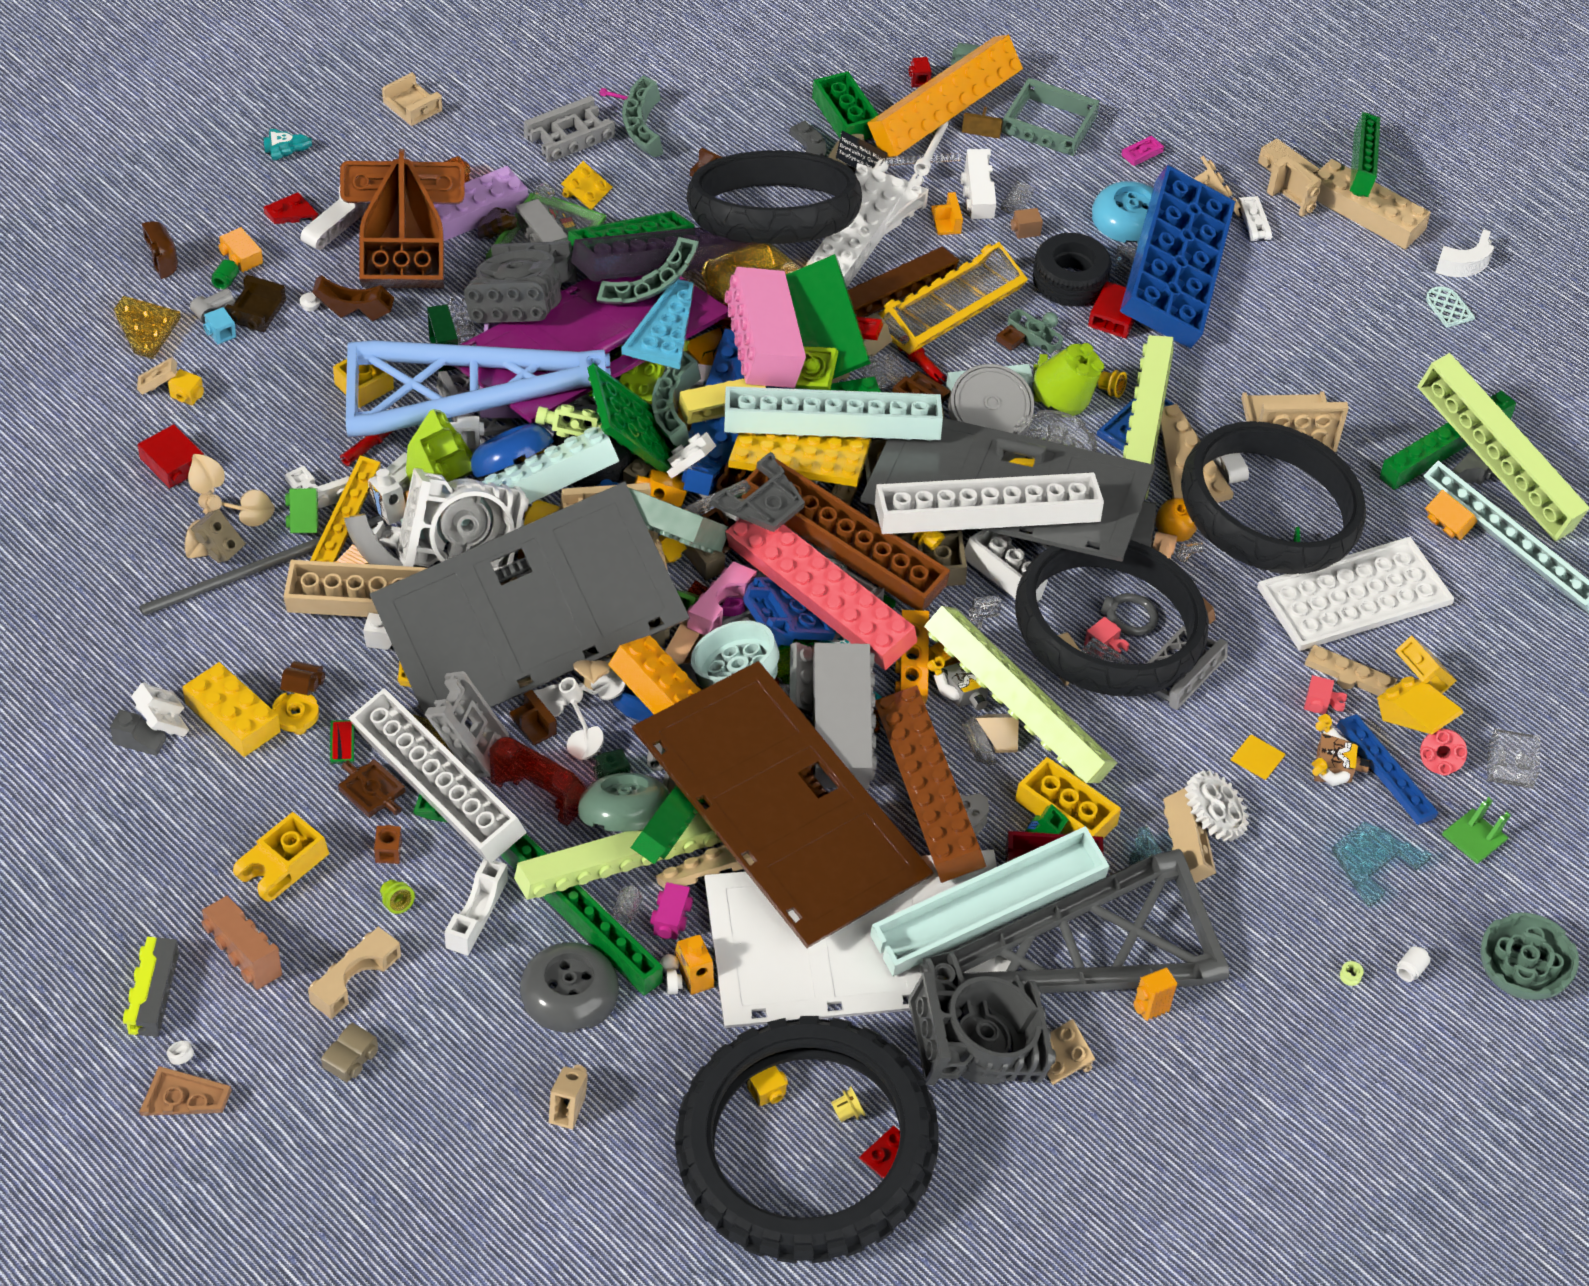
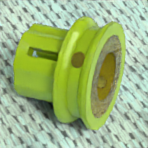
(397, 896)

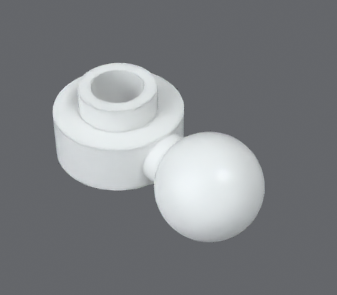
(673, 980)

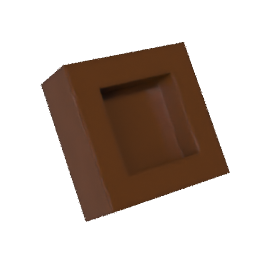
(1010, 337)

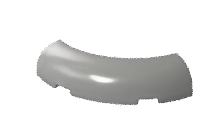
(368, 544)

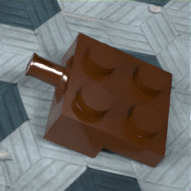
(921, 384)

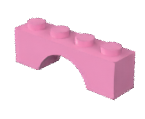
(706, 612)

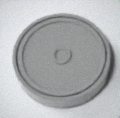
(991, 398)

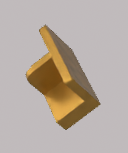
(982, 125)

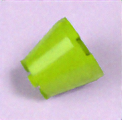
(1069, 379)

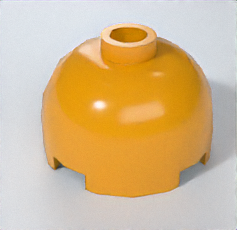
(1175, 520)

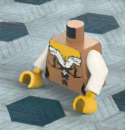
(1335, 756)

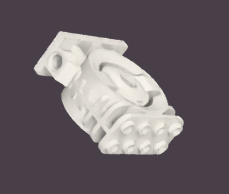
(455, 503)

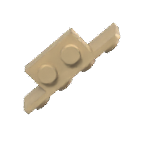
(1215, 182)

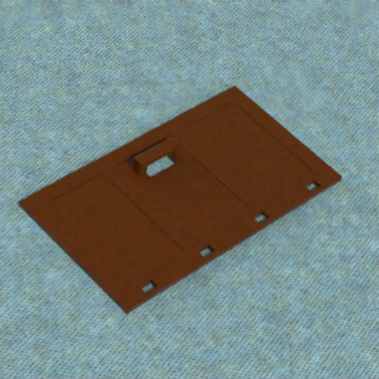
(752, 763)

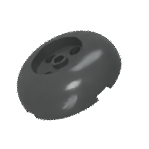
(574, 1001)

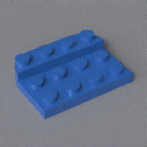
(783, 613)

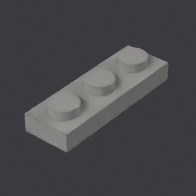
(801, 677)

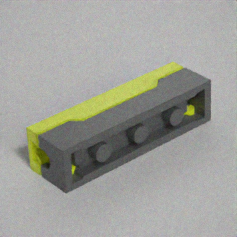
(151, 987)

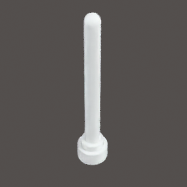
(923, 165)

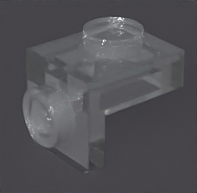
(984, 608)

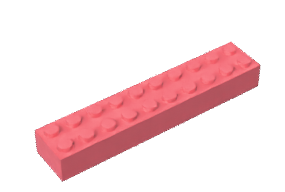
(824, 589)

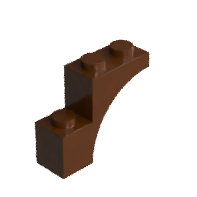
(342, 301)

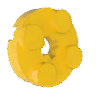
(297, 722)

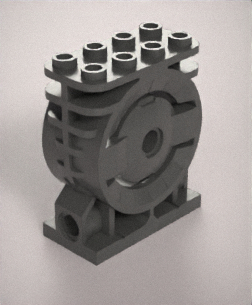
(520, 282)
(993, 1020)

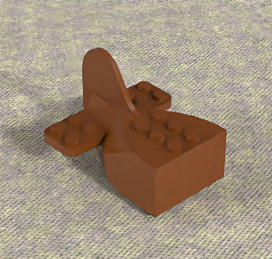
(401, 227)

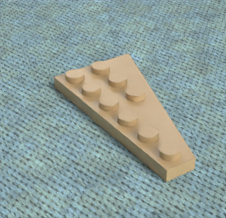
(1178, 443)
(706, 864)

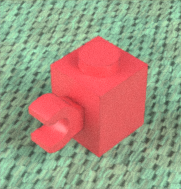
(1107, 633)
(1321, 695)

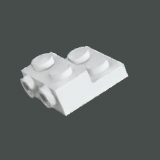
(470, 430)
(686, 456)

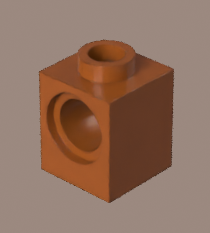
(385, 851)

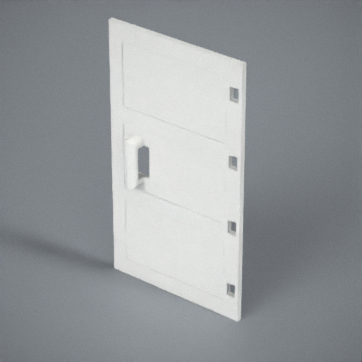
(770, 969)

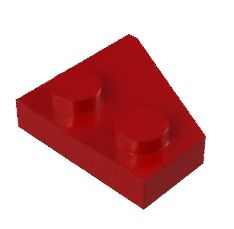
(290, 210)

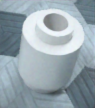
(1413, 964)

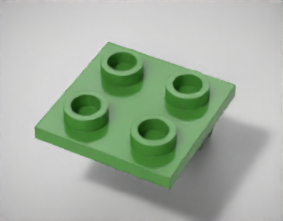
(1475, 835)

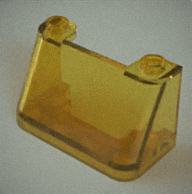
(760, 256)

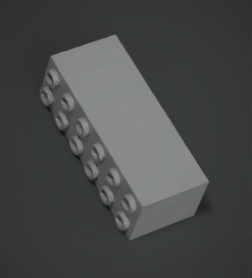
(844, 707)

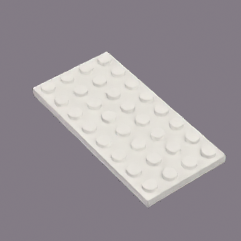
(1355, 594)

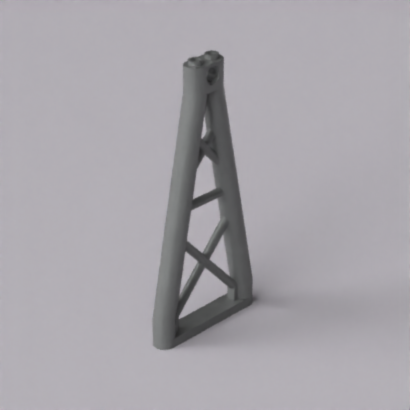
(1160, 867)

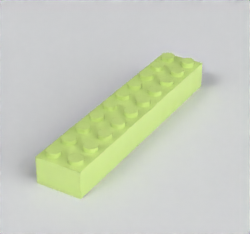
(1503, 447)
(1020, 695)

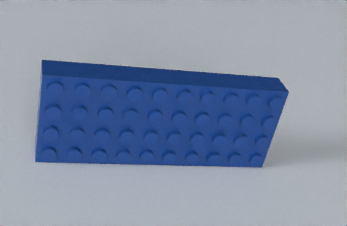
(1178, 257)

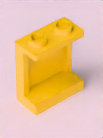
(1425, 664)

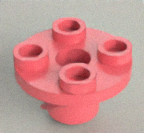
(1443, 751)

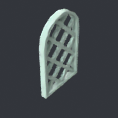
(1470, 317)

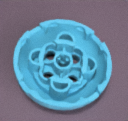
(1122, 209)

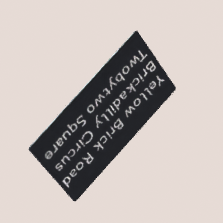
(854, 150)

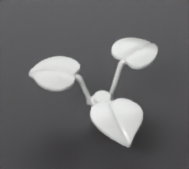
(586, 742)

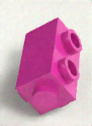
(671, 912)

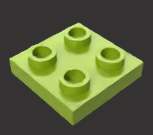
(817, 368)
(643, 379)

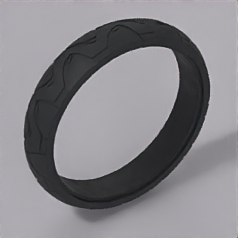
(774, 224)
(1254, 547)
(1103, 675)

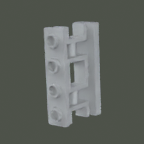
(564, 118)
(453, 728)

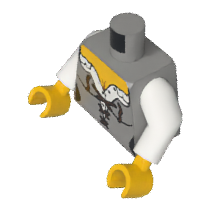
(958, 684)

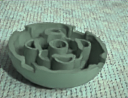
(622, 801)
(1536, 939)

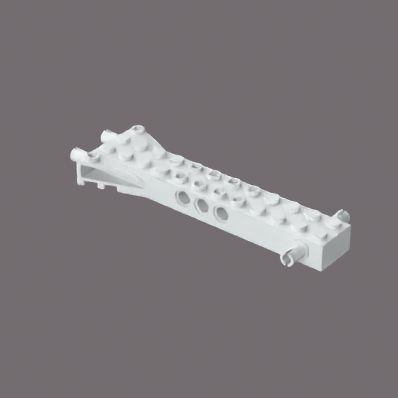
(883, 207)

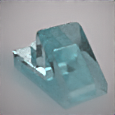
(1145, 846)

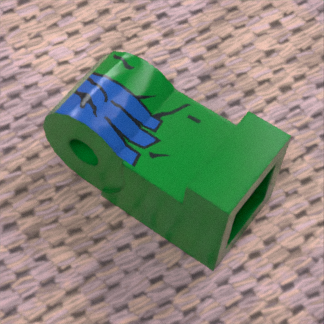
(1049, 822)

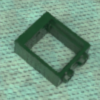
(441, 328)

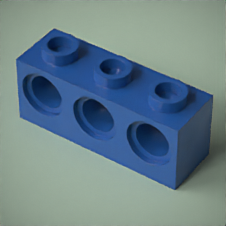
(702, 476)

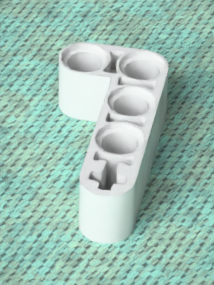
(332, 223)

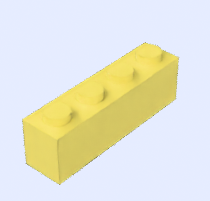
(707, 401)

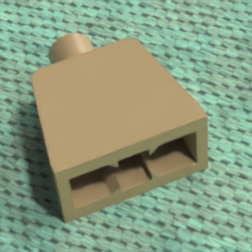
(570, 1085)

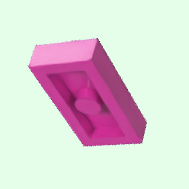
(1142, 150)

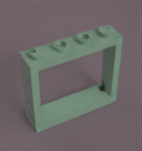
(1054, 97)

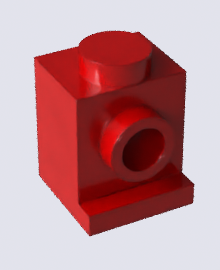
(919, 71)

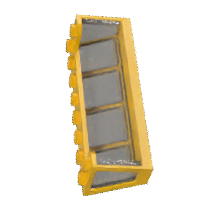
(953, 299)

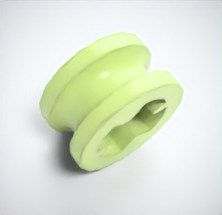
(1356, 969)

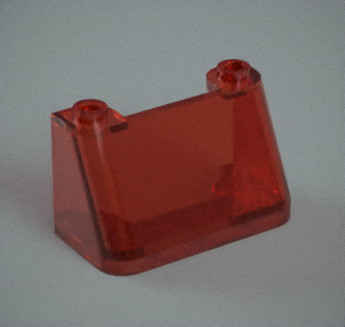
(515, 761)

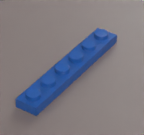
(1388, 770)

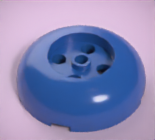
(504, 448)

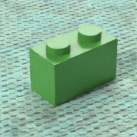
(303, 510)

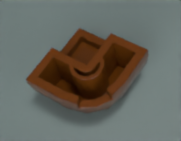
(162, 248)

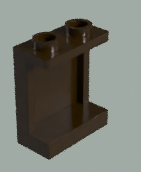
(257, 303)

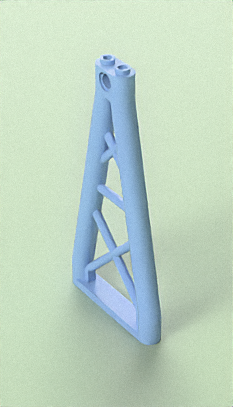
(568, 374)

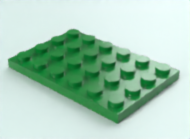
(629, 420)

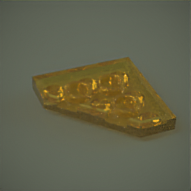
(145, 324)

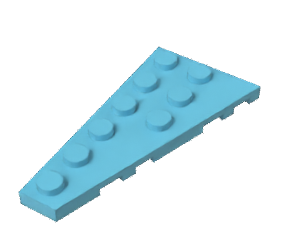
(664, 328)

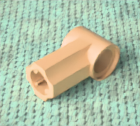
(1165, 543)

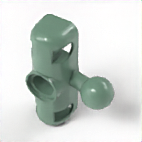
(1037, 332)

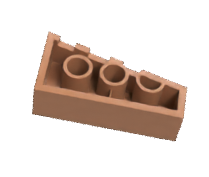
(242, 942)

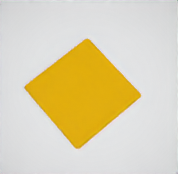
(1258, 757)

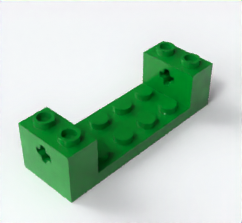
(651, 223)

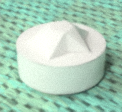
(180, 1052)

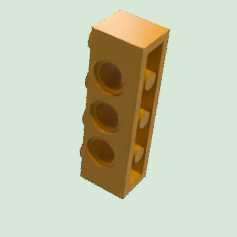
(918, 666)

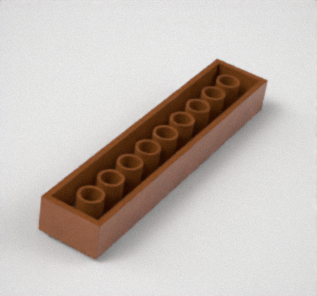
(860, 543)
(930, 784)

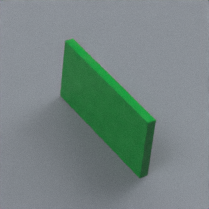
(827, 313)

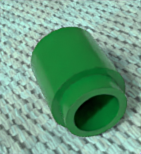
(225, 274)

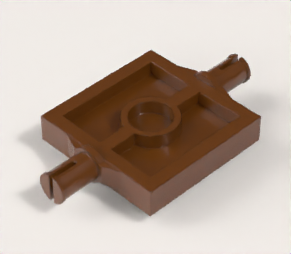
(371, 788)

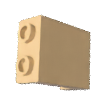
(411, 100)
(1295, 183)

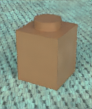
(1027, 223)

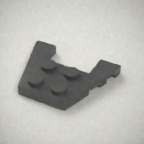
(770, 504)

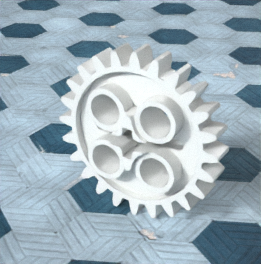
(1216, 805)

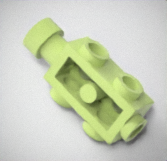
(574, 427)

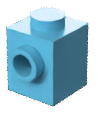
(219, 325)

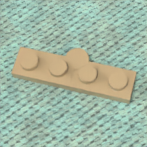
(1348, 671)

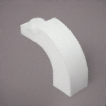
(1466, 262)

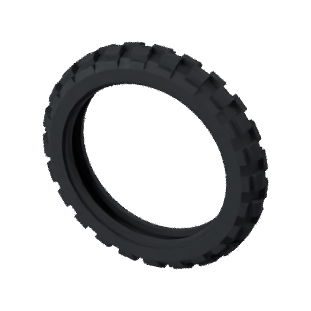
(822, 1236)

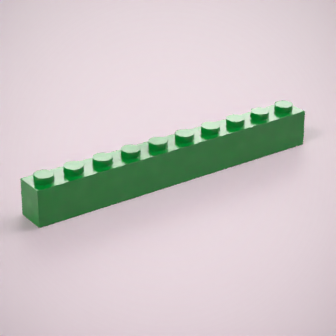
(595, 925)

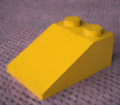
(1417, 706)

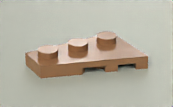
(183, 1094)

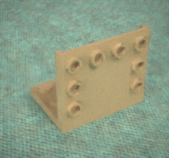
(1301, 412)

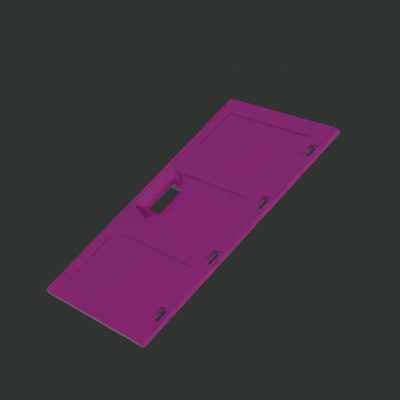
(578, 326)

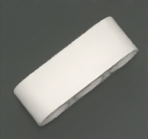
(1232, 468)

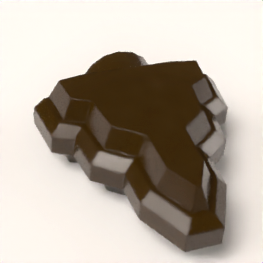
(496, 223)

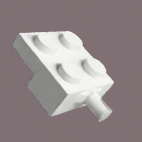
(160, 709)

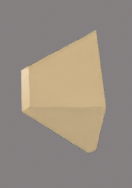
(1001, 730)

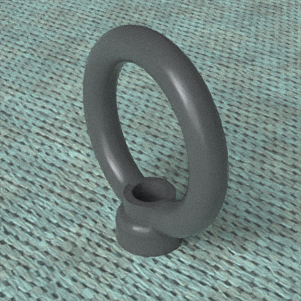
(1110, 606)

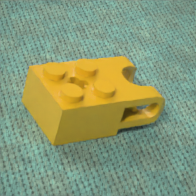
(282, 856)

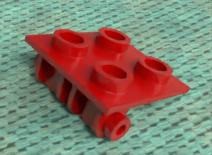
(883, 1152)

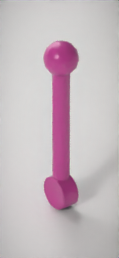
(603, 92)

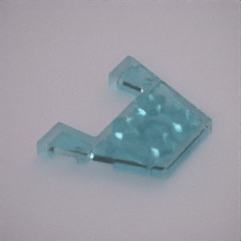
(1367, 851)

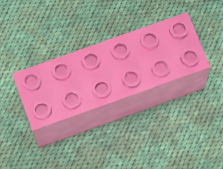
(765, 327)

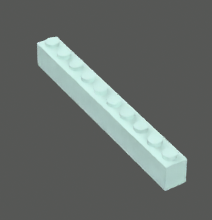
(1512, 535)

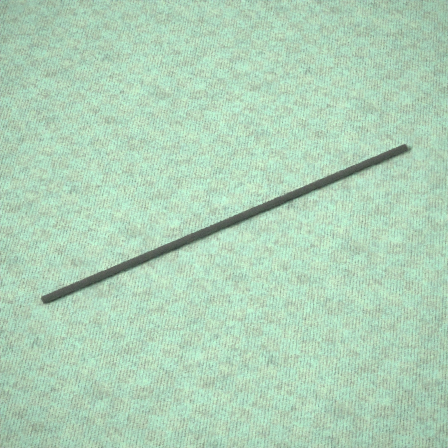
(248, 570)

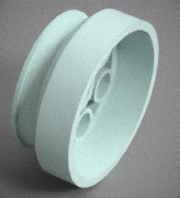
(733, 649)

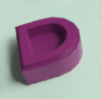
(733, 606)

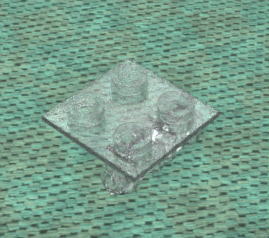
(886, 370)

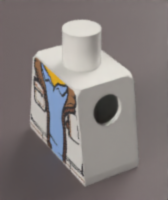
(383, 490)

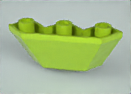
(438, 449)

